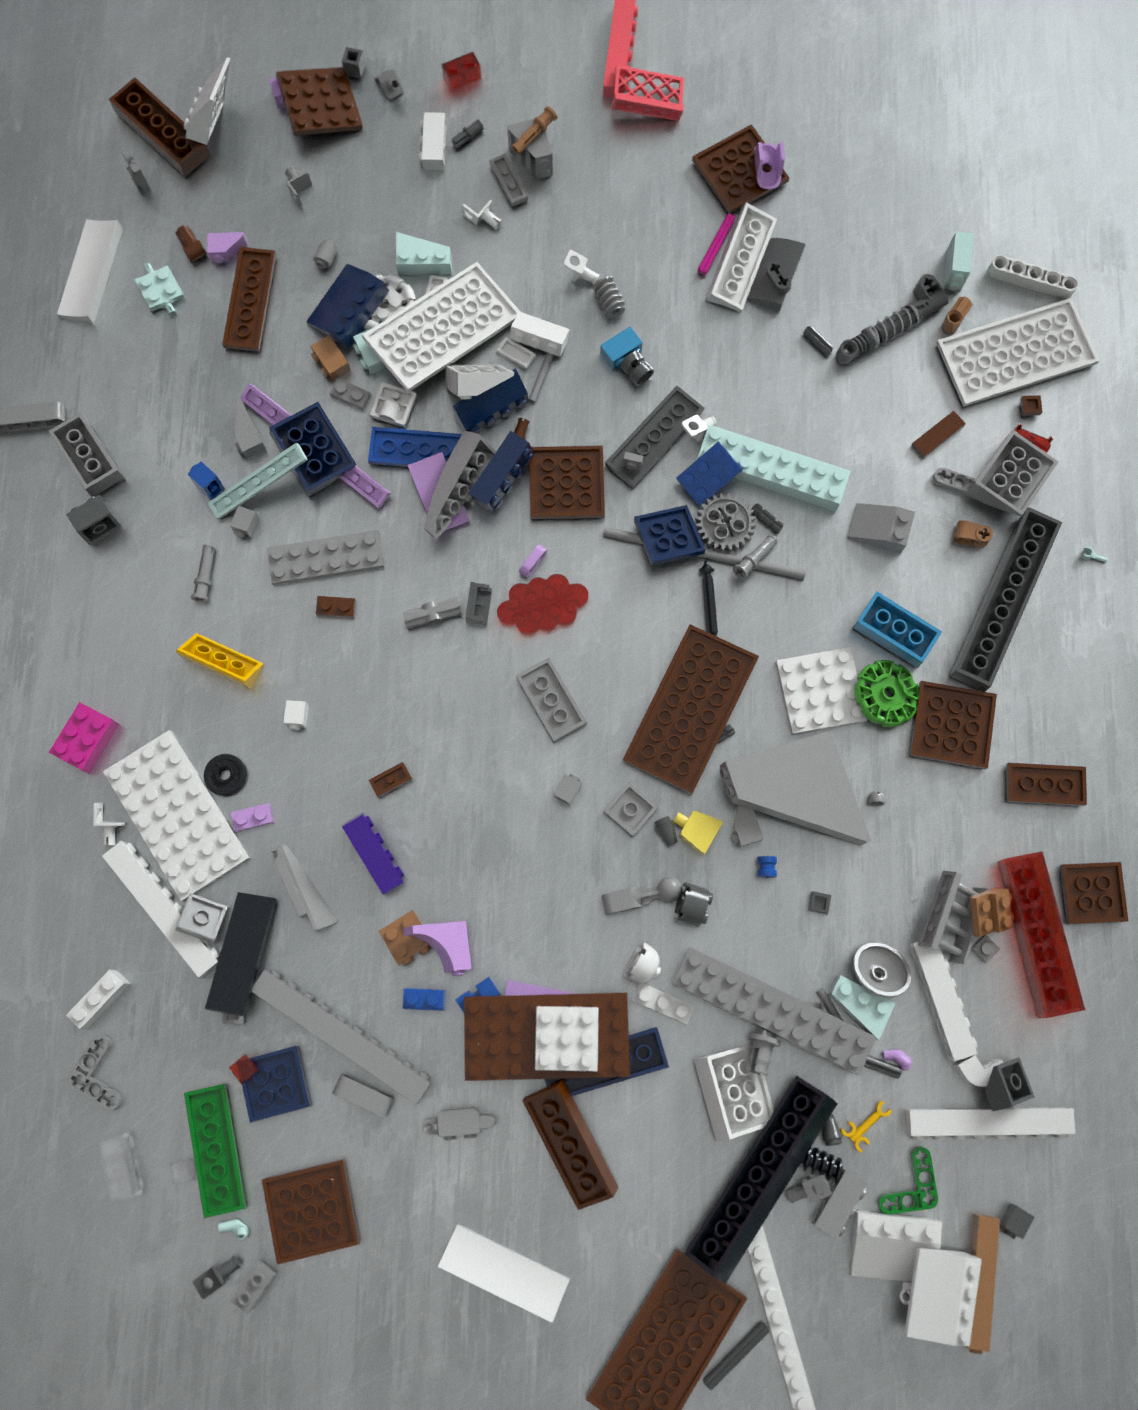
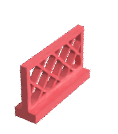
(647, 105)

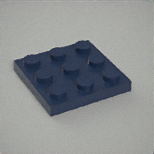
(669, 535)
(277, 1085)

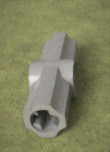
(432, 613)

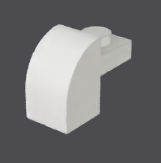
(973, 1072)

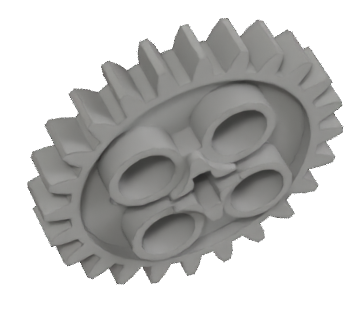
(741, 517)

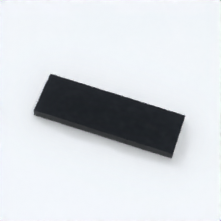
(241, 954)

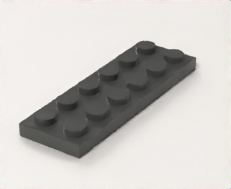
(655, 435)

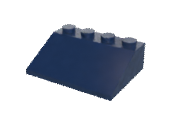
(348, 305)
(320, 443)

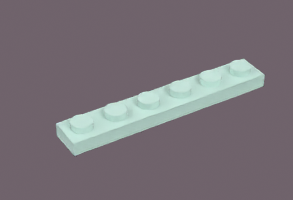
(257, 481)

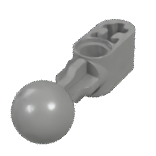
(668, 890)

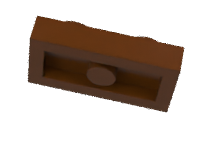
(335, 607)
(390, 779)

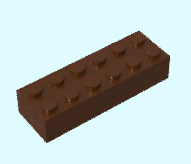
(158, 126)

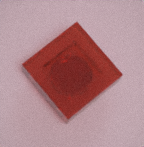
(243, 1068)

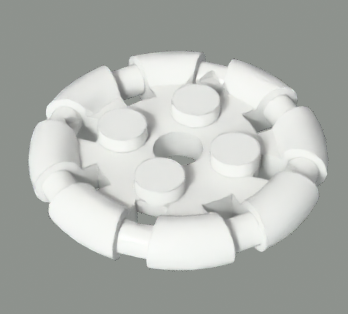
(393, 298)

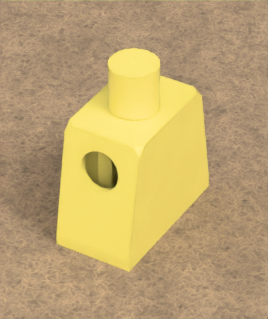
(698, 830)

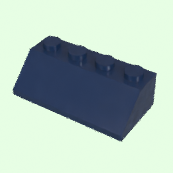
(491, 405)

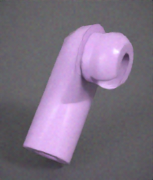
(898, 1055)

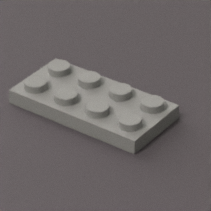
(551, 699)

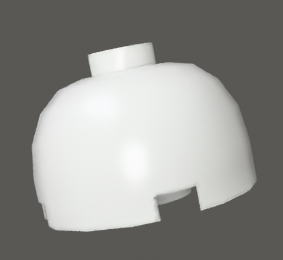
(643, 965)

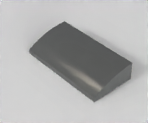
(788, 254)

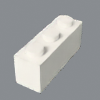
(433, 141)
(539, 334)
(98, 999)

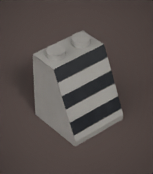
(537, 155)

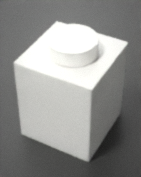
(296, 714)

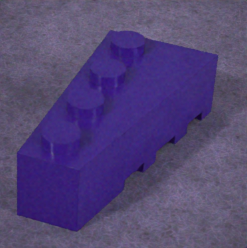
(372, 853)

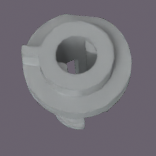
(762, 1050)

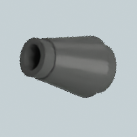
(666, 830)
(831, 1132)

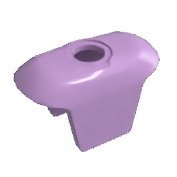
(772, 156)

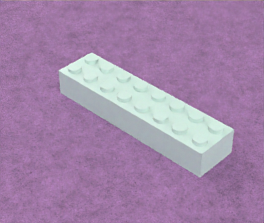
(781, 469)

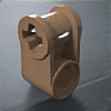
(972, 533)

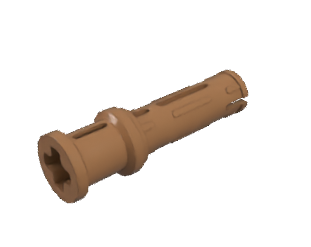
(539, 125)

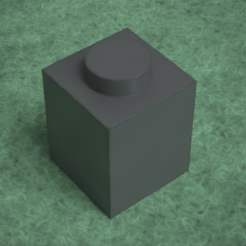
(353, 62)
(1016, 1221)

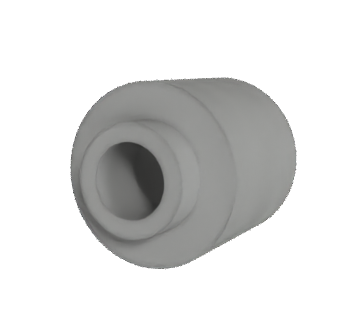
(325, 254)

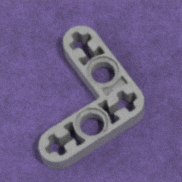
(87, 1073)

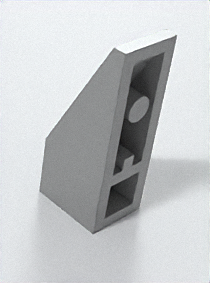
(245, 432)
(746, 827)

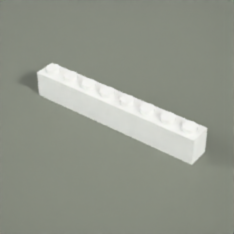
(160, 907)
(984, 1122)

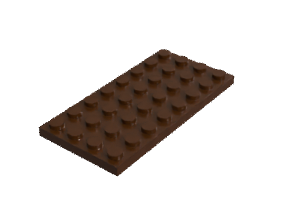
(690, 708)
(503, 1036)
(668, 1340)

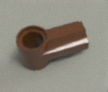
(192, 246)

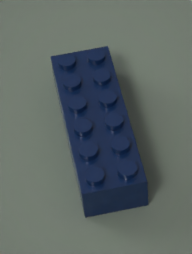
(645, 1057)

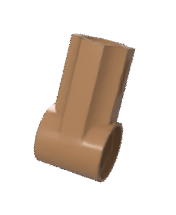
(956, 315)

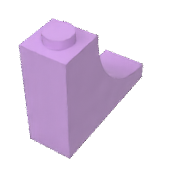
(449, 941)

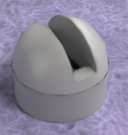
(876, 799)

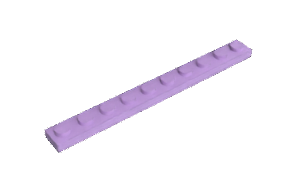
(355, 477)

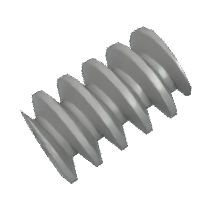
(609, 297)

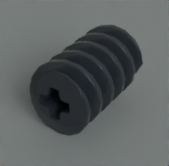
(823, 1163)

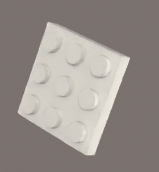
(566, 1038)

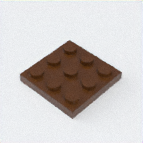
(1094, 893)

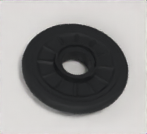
(235, 780)

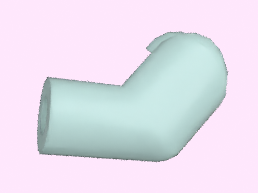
(236, 1227)

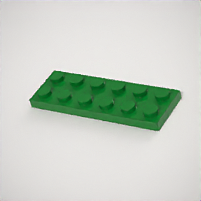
(215, 1150)

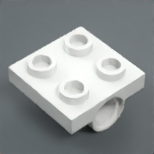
(393, 405)

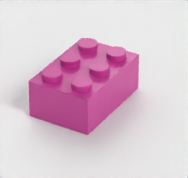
(84, 738)

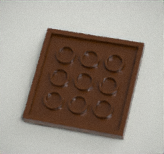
(319, 101)
(732, 170)
(567, 482)
(953, 725)
(310, 1211)

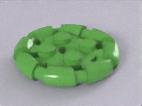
(879, 700)

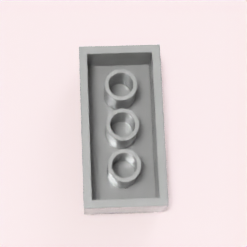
(86, 454)

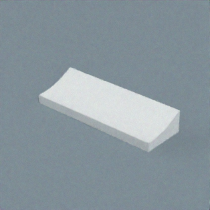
(741, 258)
(90, 271)
(504, 1273)

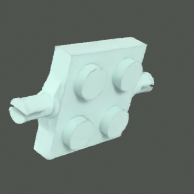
(159, 288)

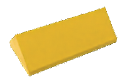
(220, 660)

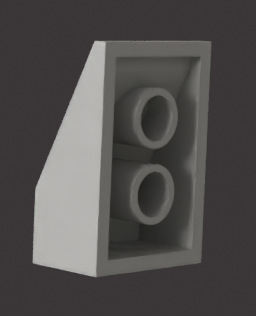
(881, 526)

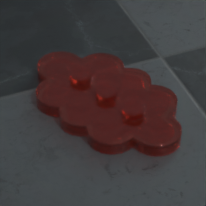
(542, 604)

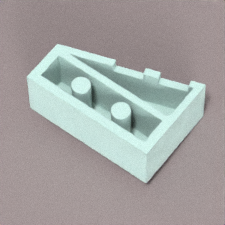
(421, 256)
(864, 1007)

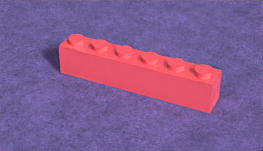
(620, 43)

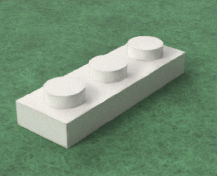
(663, 1003)

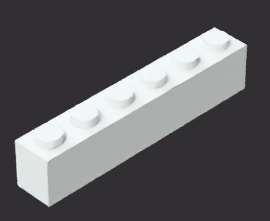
(944, 1002)

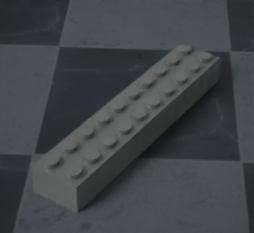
(1006, 599)

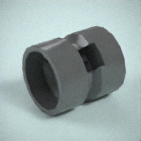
(637, 368)

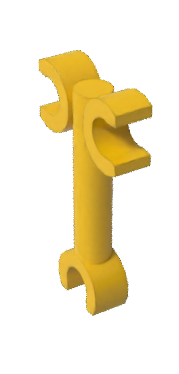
(855, 1135)

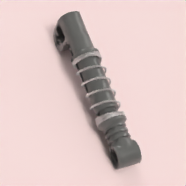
(910, 315)

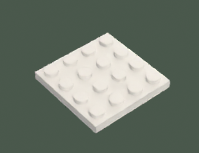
(820, 690)

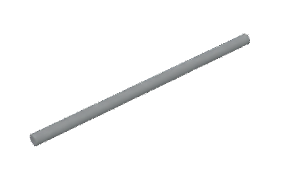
(715, 555)

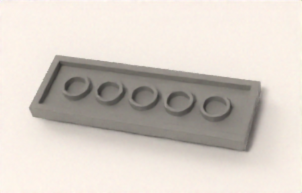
(325, 557)

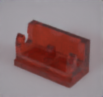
(1039, 441)

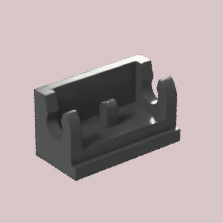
(478, 604)

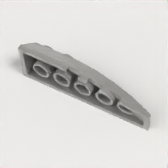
(456, 480)

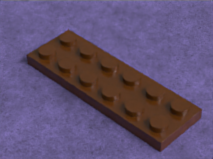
(249, 299)

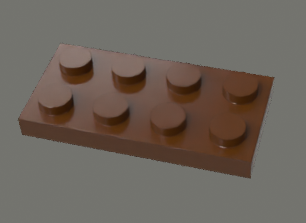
(1046, 784)

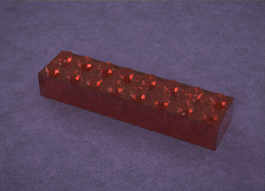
(1041, 936)

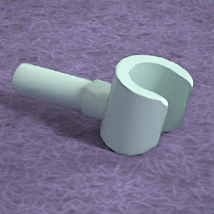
(1092, 555)

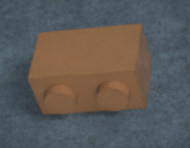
(330, 358)

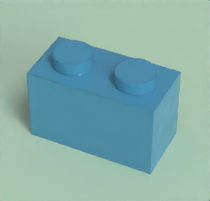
(620, 346)

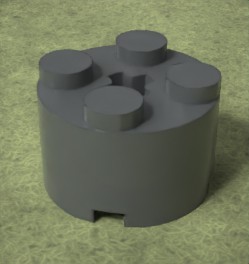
(693, 905)

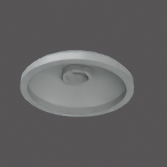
(881, 970)

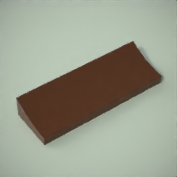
(570, 1145)

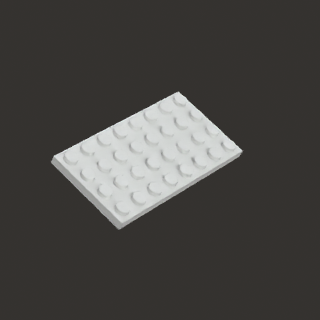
(441, 326)
(1017, 352)
(176, 815)

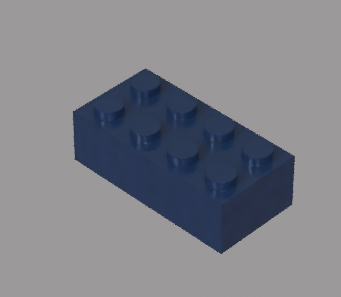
(501, 472)

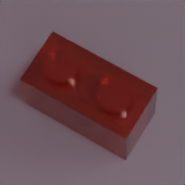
(461, 71)

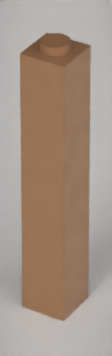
(984, 1246)

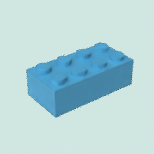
(897, 629)

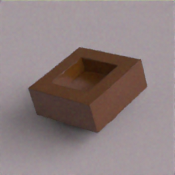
(1031, 405)

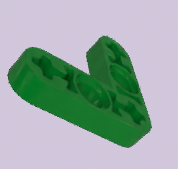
(918, 1194)

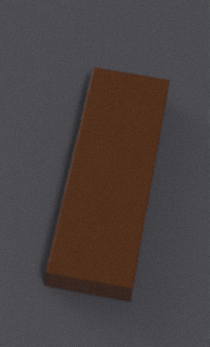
(938, 434)

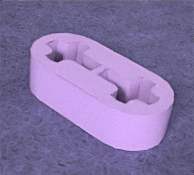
(533, 561)

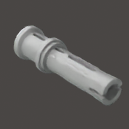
(750, 561)
(202, 581)

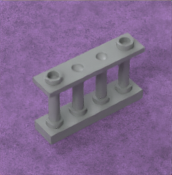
(938, 916)

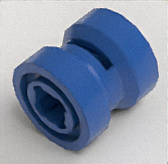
(767, 866)

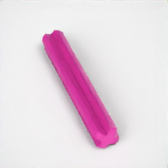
(716, 244)

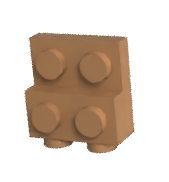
(991, 911)
(404, 947)

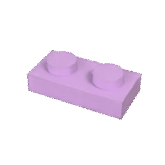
(252, 817)

